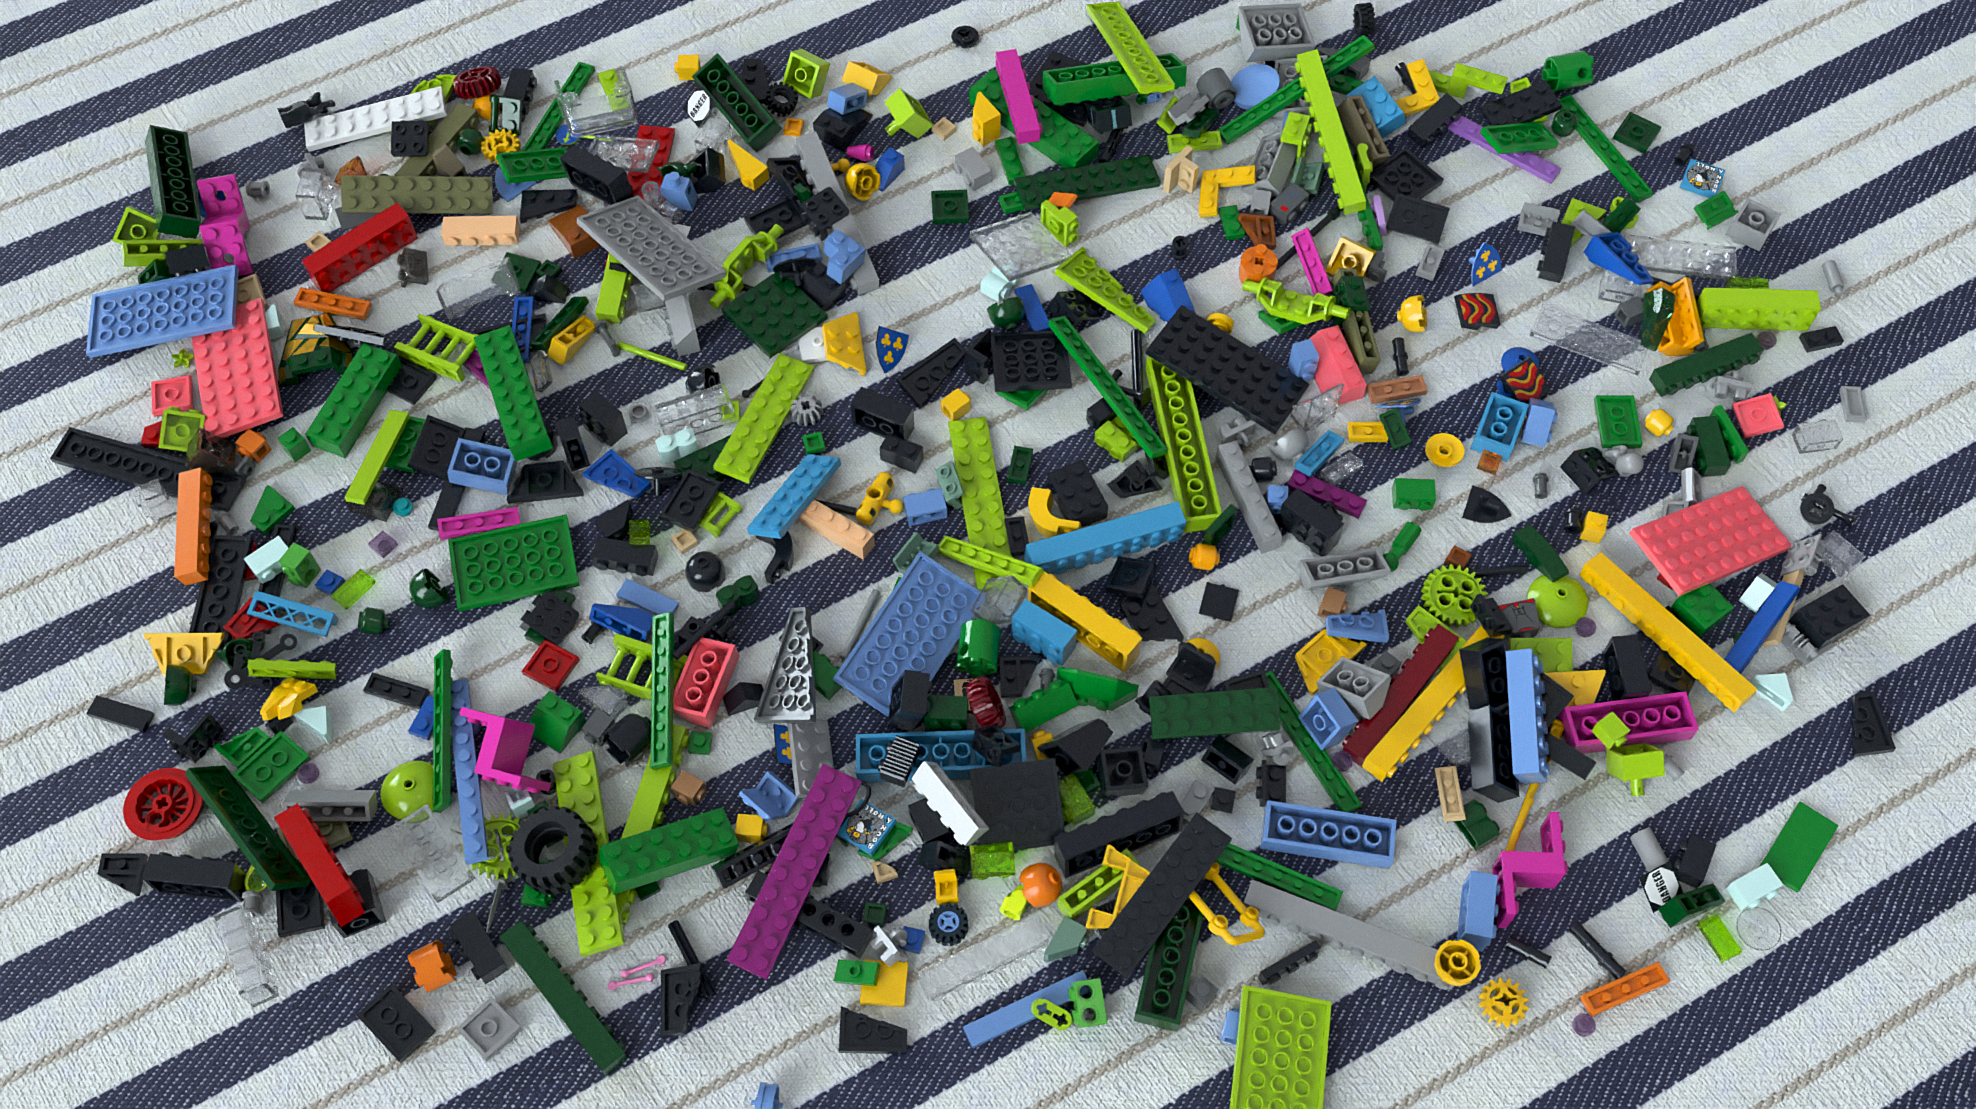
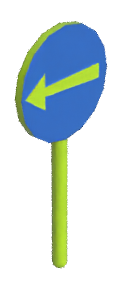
(565, 138)

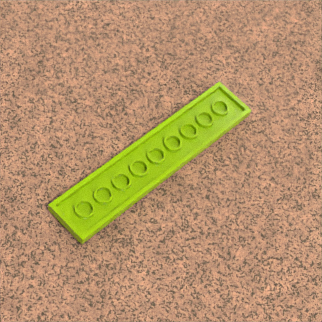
(1130, 47)
(980, 484)
(594, 904)

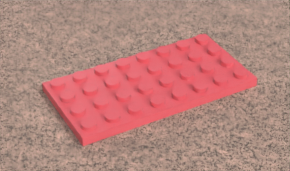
(238, 374)
(1710, 540)

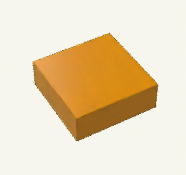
(793, 127)

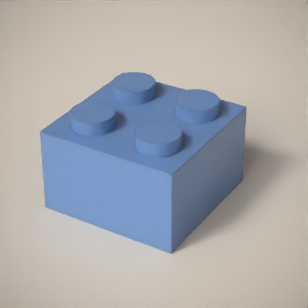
(1328, 719)

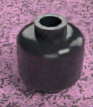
(1263, 469)

